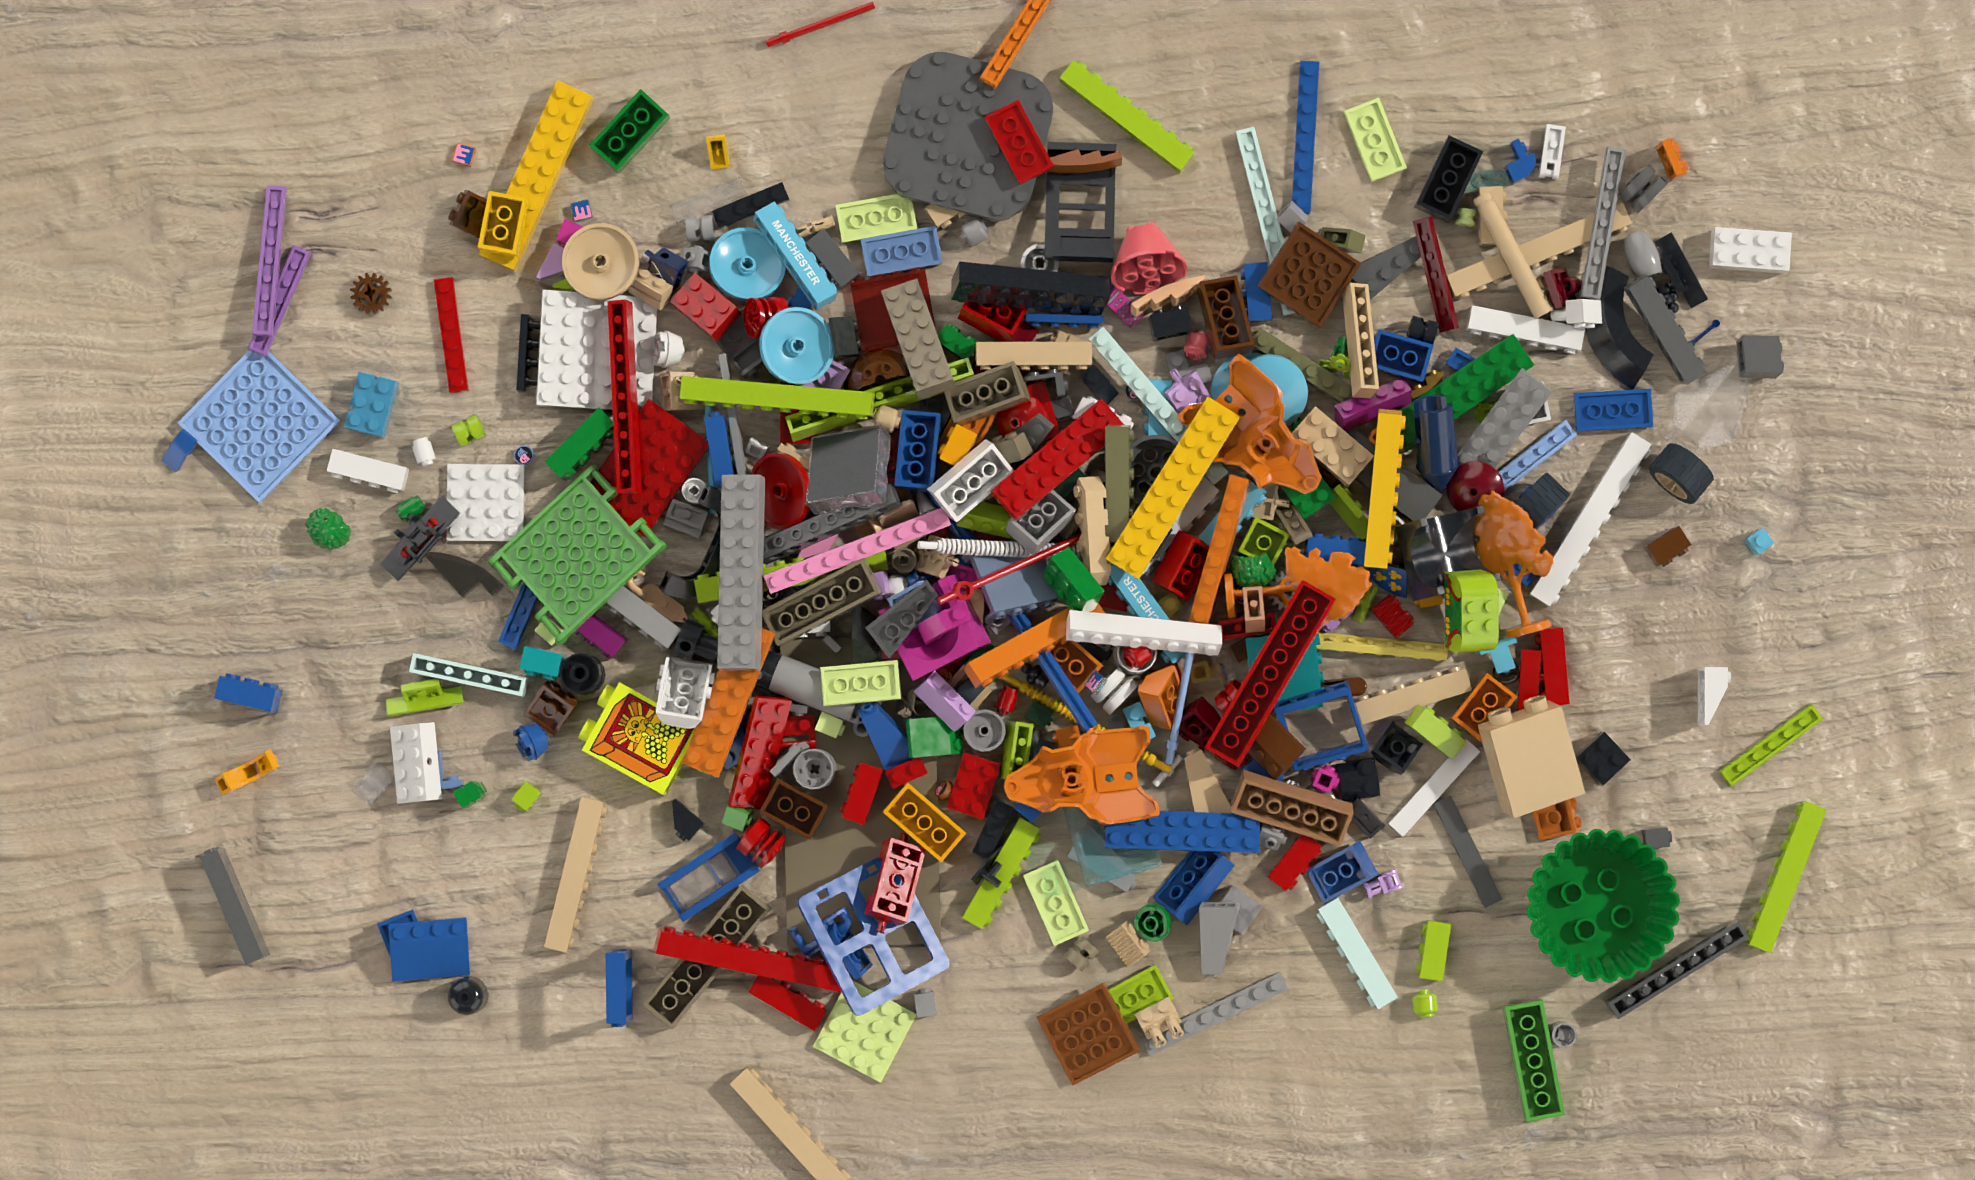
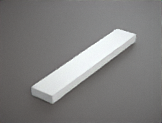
(1433, 789)

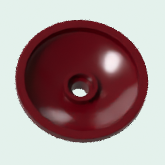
(1470, 476)

